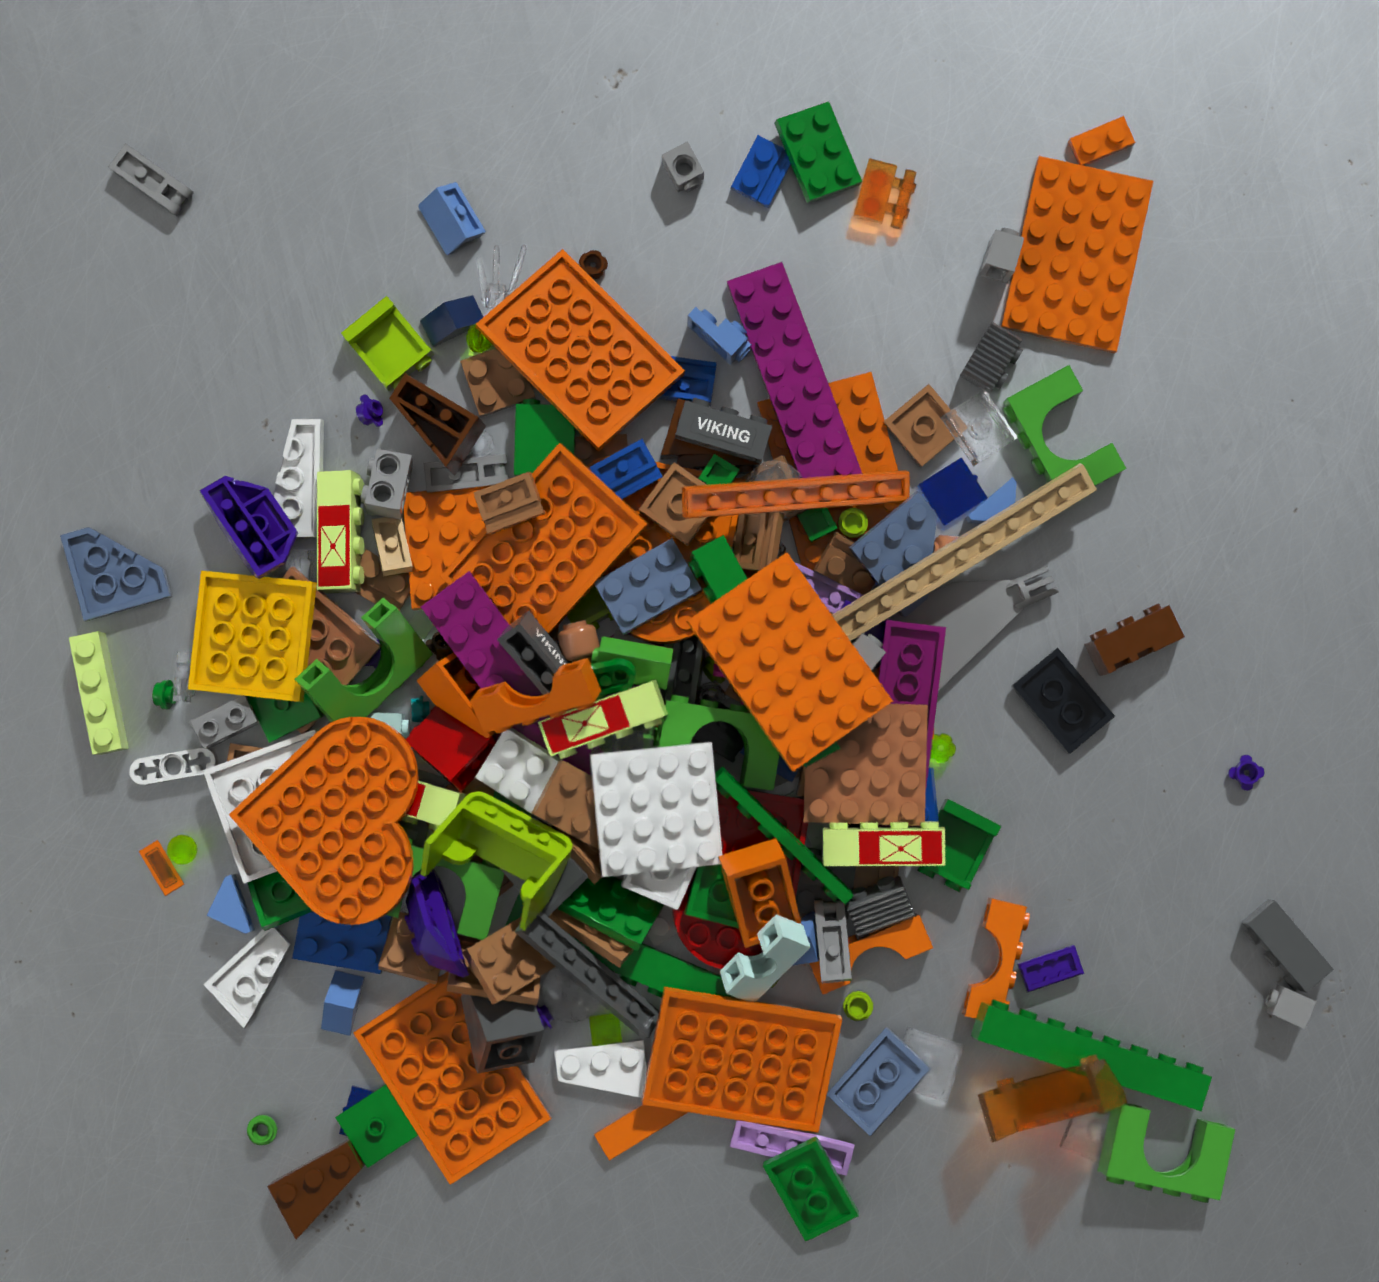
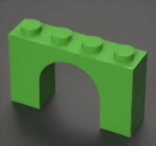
(1028, 413)
(400, 657)
(649, 661)
(686, 719)
(482, 889)
(1200, 1173)

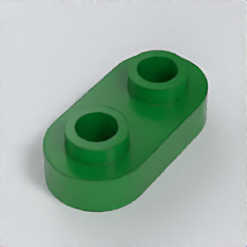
(610, 680)

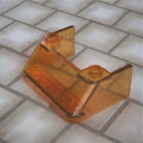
(1051, 1097)

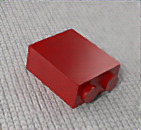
(450, 747)

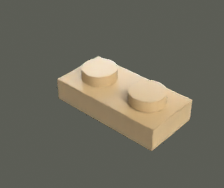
(391, 546)

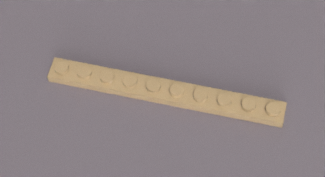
(965, 552)

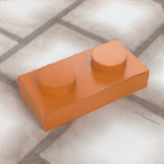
(1101, 141)

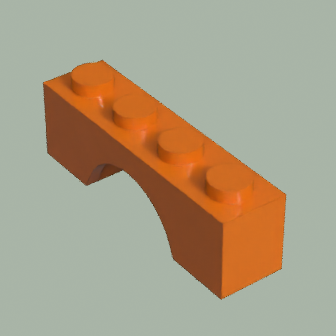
(502, 706)
(1005, 923)
(905, 937)

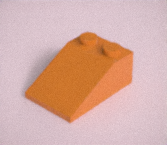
(451, 689)
(758, 887)

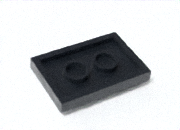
(1063, 701)

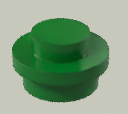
(163, 694)

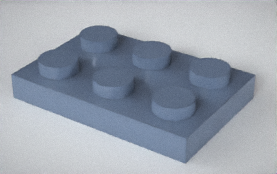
(647, 586)
(878, 1081)

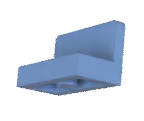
(451, 217)

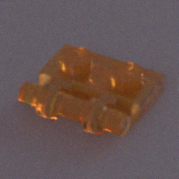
(876, 190)

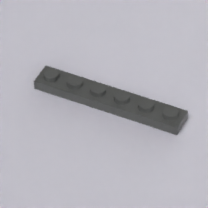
(591, 974)

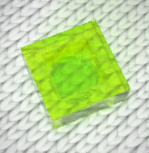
(605, 1029)

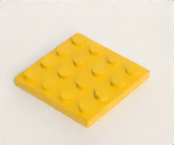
(251, 635)

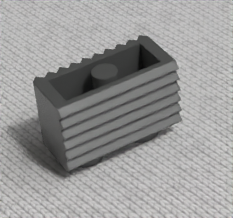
(991, 358)
(879, 905)

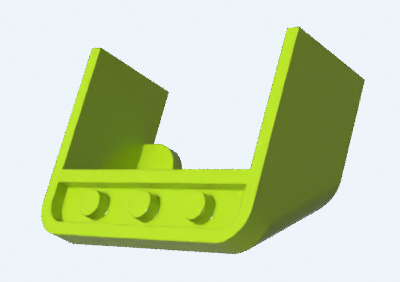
(506, 839)

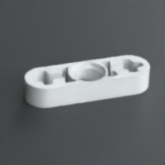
(150, 762)

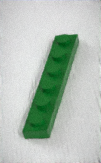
(791, 845)

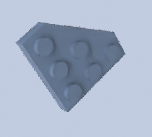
(898, 542)
(110, 575)

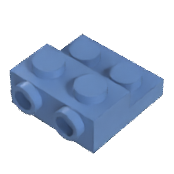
(726, 339)

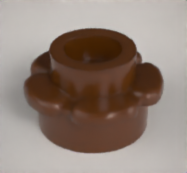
(596, 257)

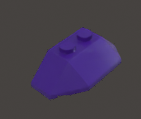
(251, 523)
(434, 925)

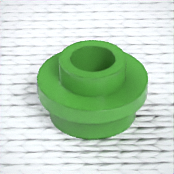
(252, 1130)

